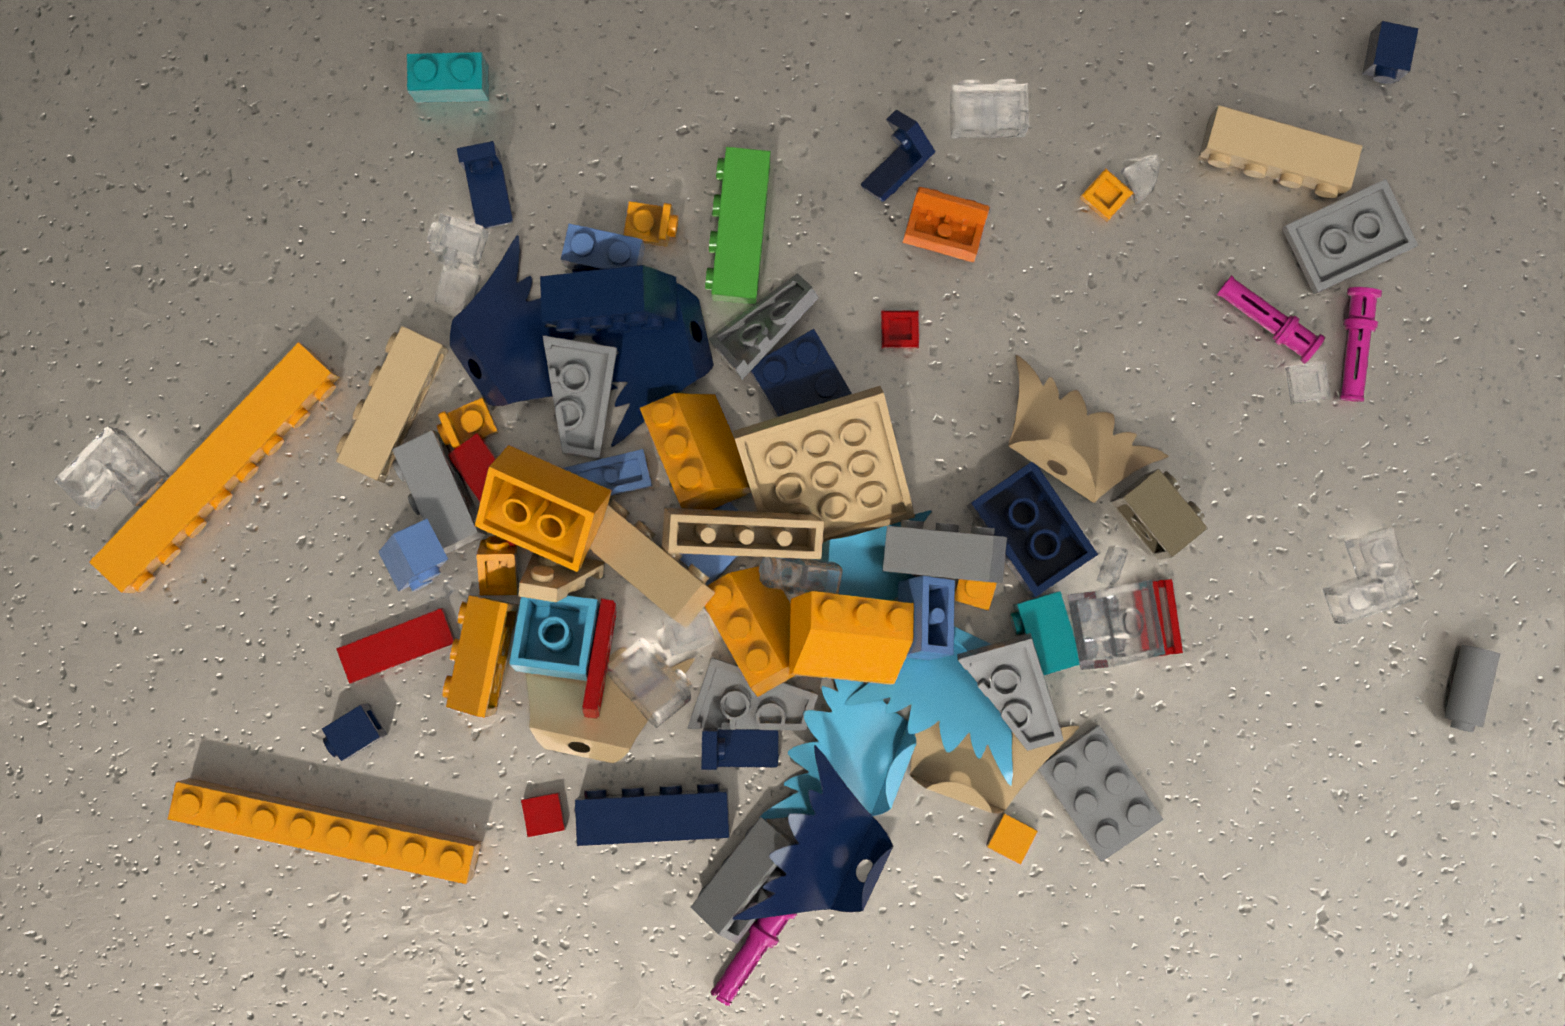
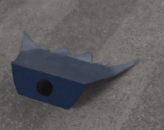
(502, 337)
(658, 360)
(829, 850)

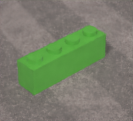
(740, 225)

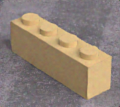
(1280, 152)
(391, 404)
(742, 533)
(650, 567)

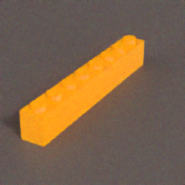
(215, 470)
(324, 830)

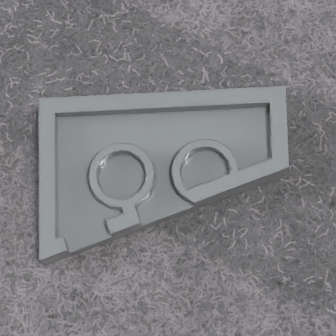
(763, 325)
(581, 392)
(1017, 687)
(731, 704)

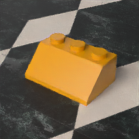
(696, 449)
(541, 507)
(753, 626)
(849, 637)
(480, 656)

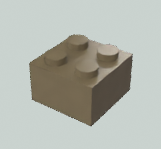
(1160, 514)

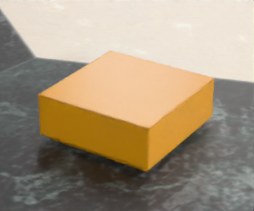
(1106, 195)
(1011, 838)

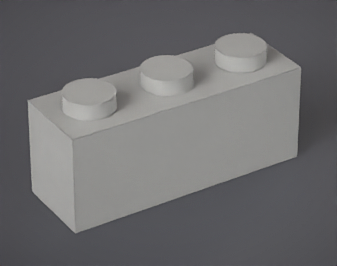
(437, 490)
(945, 552)
(742, 880)

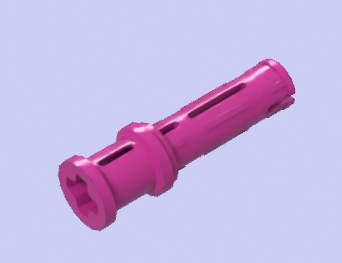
(1366, 324)
(1285, 329)
(762, 935)

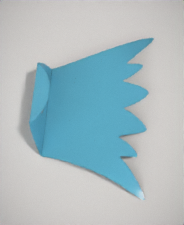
(862, 563)
(946, 694)
(862, 746)

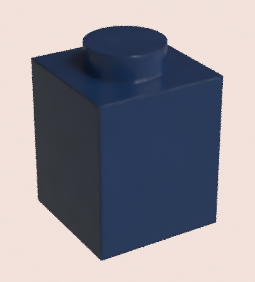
(1390, 52)
(353, 732)

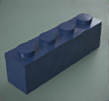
(652, 816)

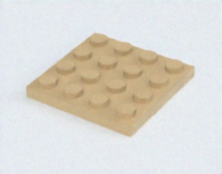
(830, 464)

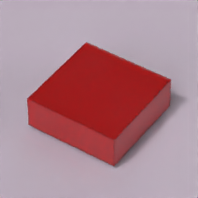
(900, 329)
(543, 814)

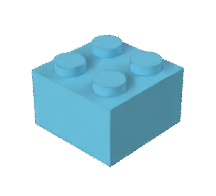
(555, 637)

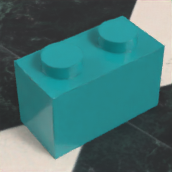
(448, 77)
(1050, 630)

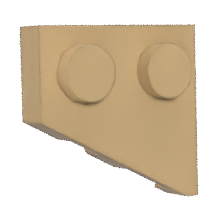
(553, 581)

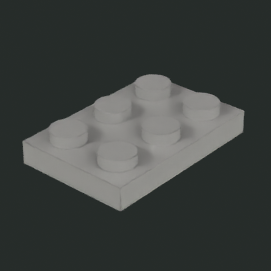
(1350, 236)
(1099, 793)

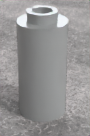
(1471, 687)

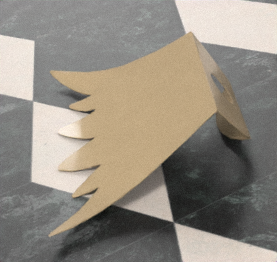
(1070, 443)
(561, 725)
(975, 779)

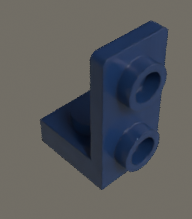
(910, 156)
(486, 184)
(739, 748)

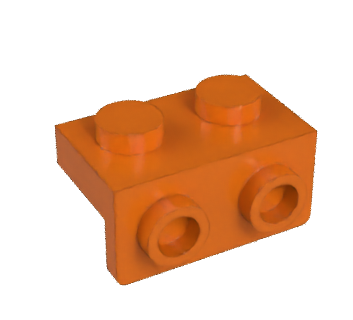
(946, 224)

